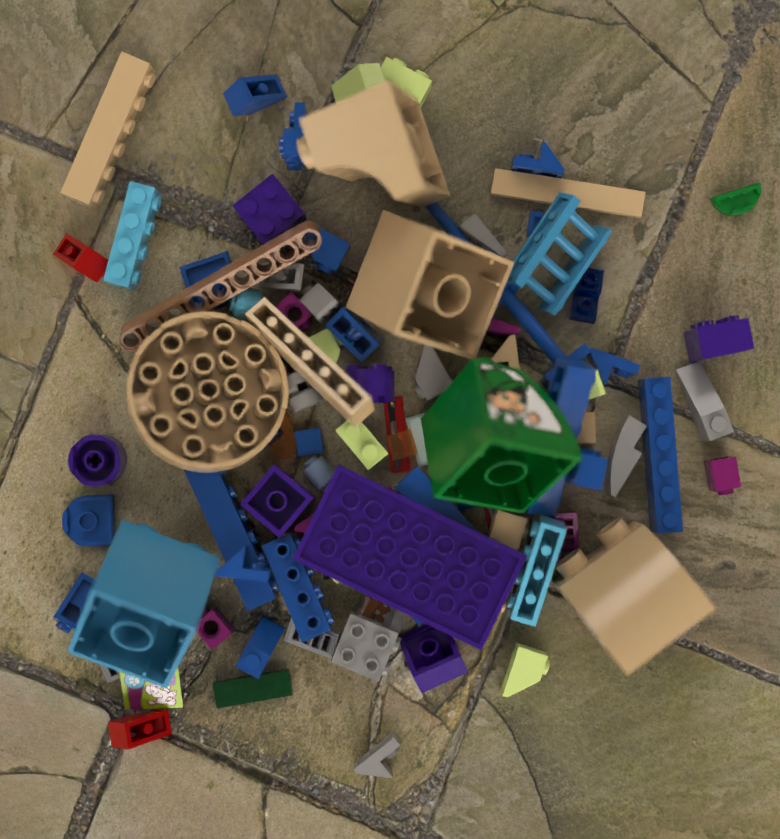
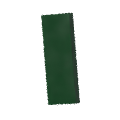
(250, 689)

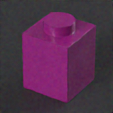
(722, 475)

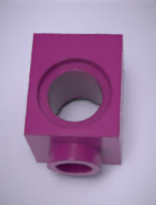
(292, 302)
(225, 629)

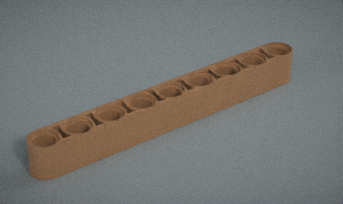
(226, 276)

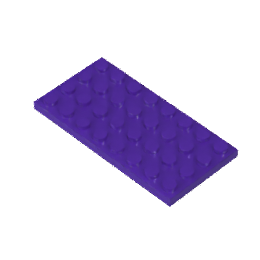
(409, 557)

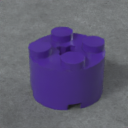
(376, 381)
(91, 473)

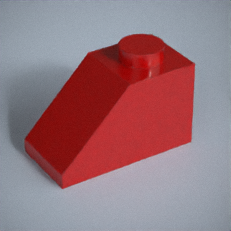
(81, 258)
(139, 728)

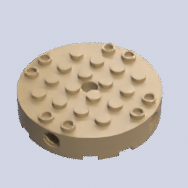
(198, 429)

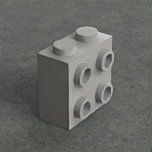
(366, 647)

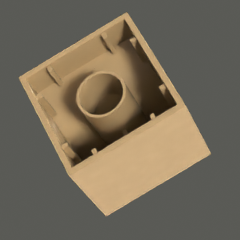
(379, 137)

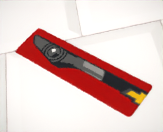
(395, 423)

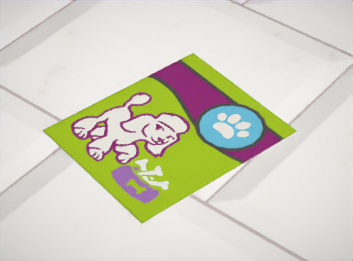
(145, 695)

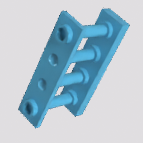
(541, 239)

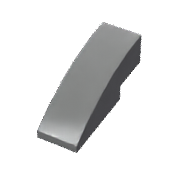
(623, 454)

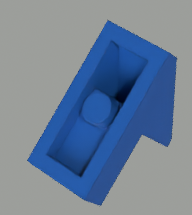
(545, 165)
(606, 362)
(237, 568)

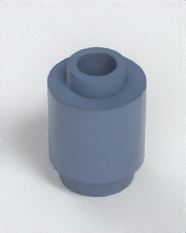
(318, 472)

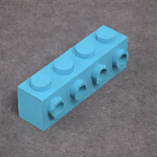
(132, 236)
(537, 570)

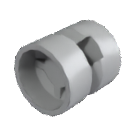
(305, 398)

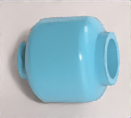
(244, 302)

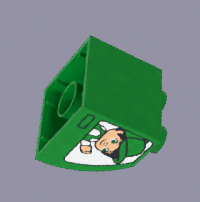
(496, 439)

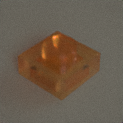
(401, 444)

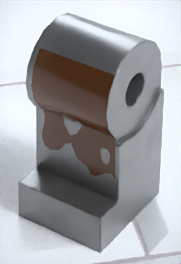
(380, 613)

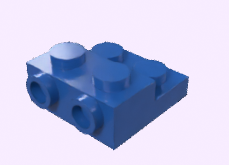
(288, 142)
(73, 604)

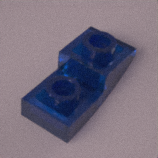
(586, 296)

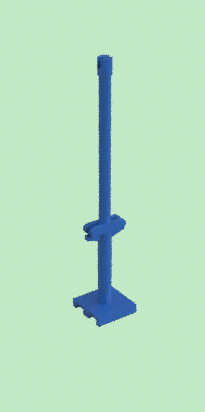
(514, 304)

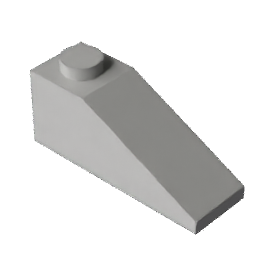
(704, 402)

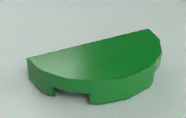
(737, 201)

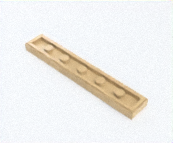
(545, 190)

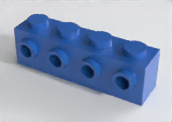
(298, 589)

